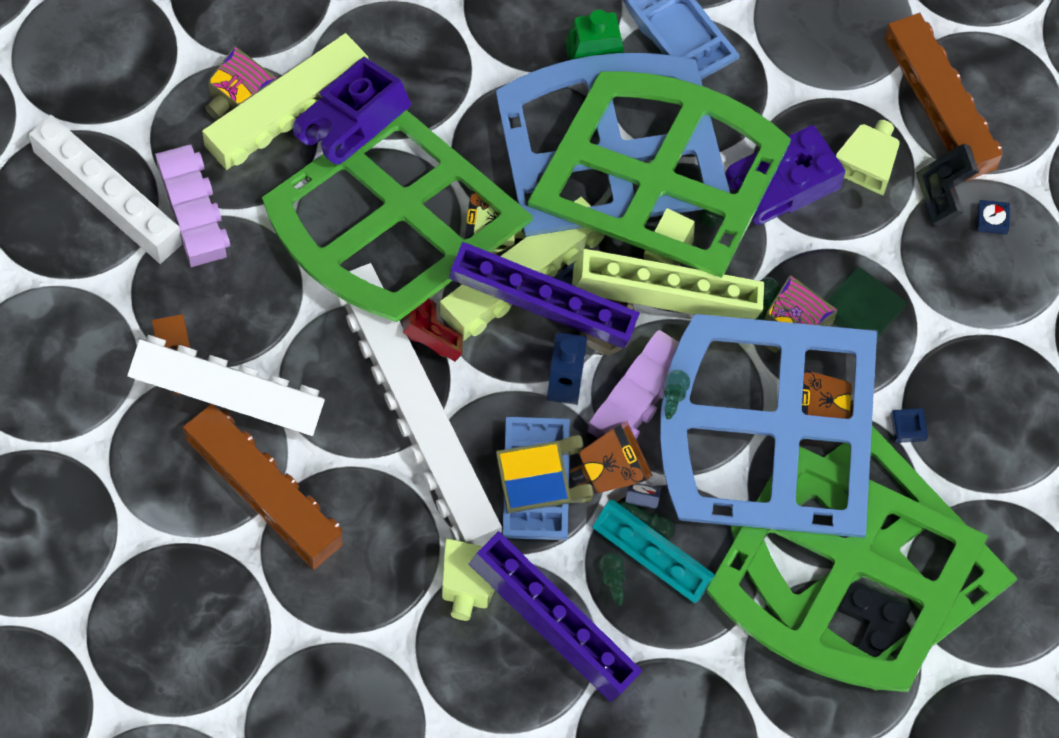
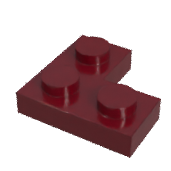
(423, 327)

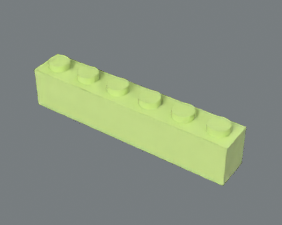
(279, 104)
(667, 286)
(470, 310)

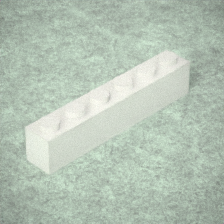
(106, 189)
(225, 386)

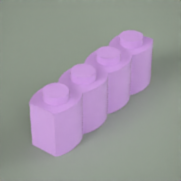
(191, 205)
(638, 390)

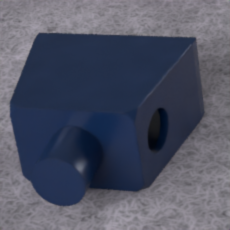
(567, 363)

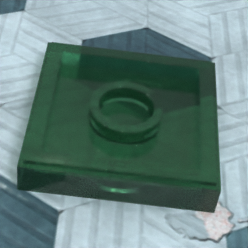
(865, 303)

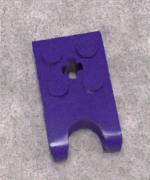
(352, 110)
(803, 176)

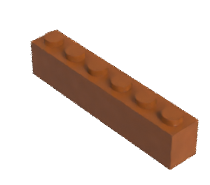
(941, 91)
(263, 486)

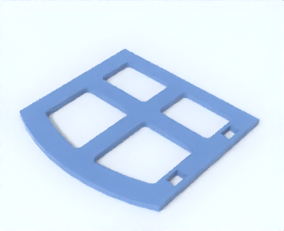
(529, 167)
(785, 425)

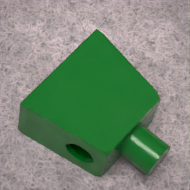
(594, 35)

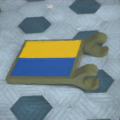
(537, 477)

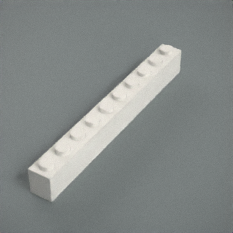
(423, 422)

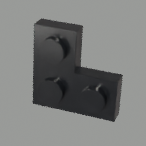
(939, 183)
(882, 614)

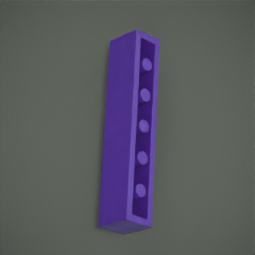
(543, 295)
(555, 617)

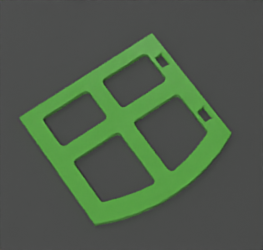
(658, 176)
(400, 205)
(852, 558)
(793, 608)

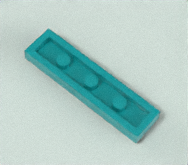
(653, 551)

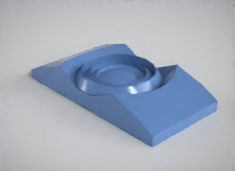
(683, 31)
(546, 522)

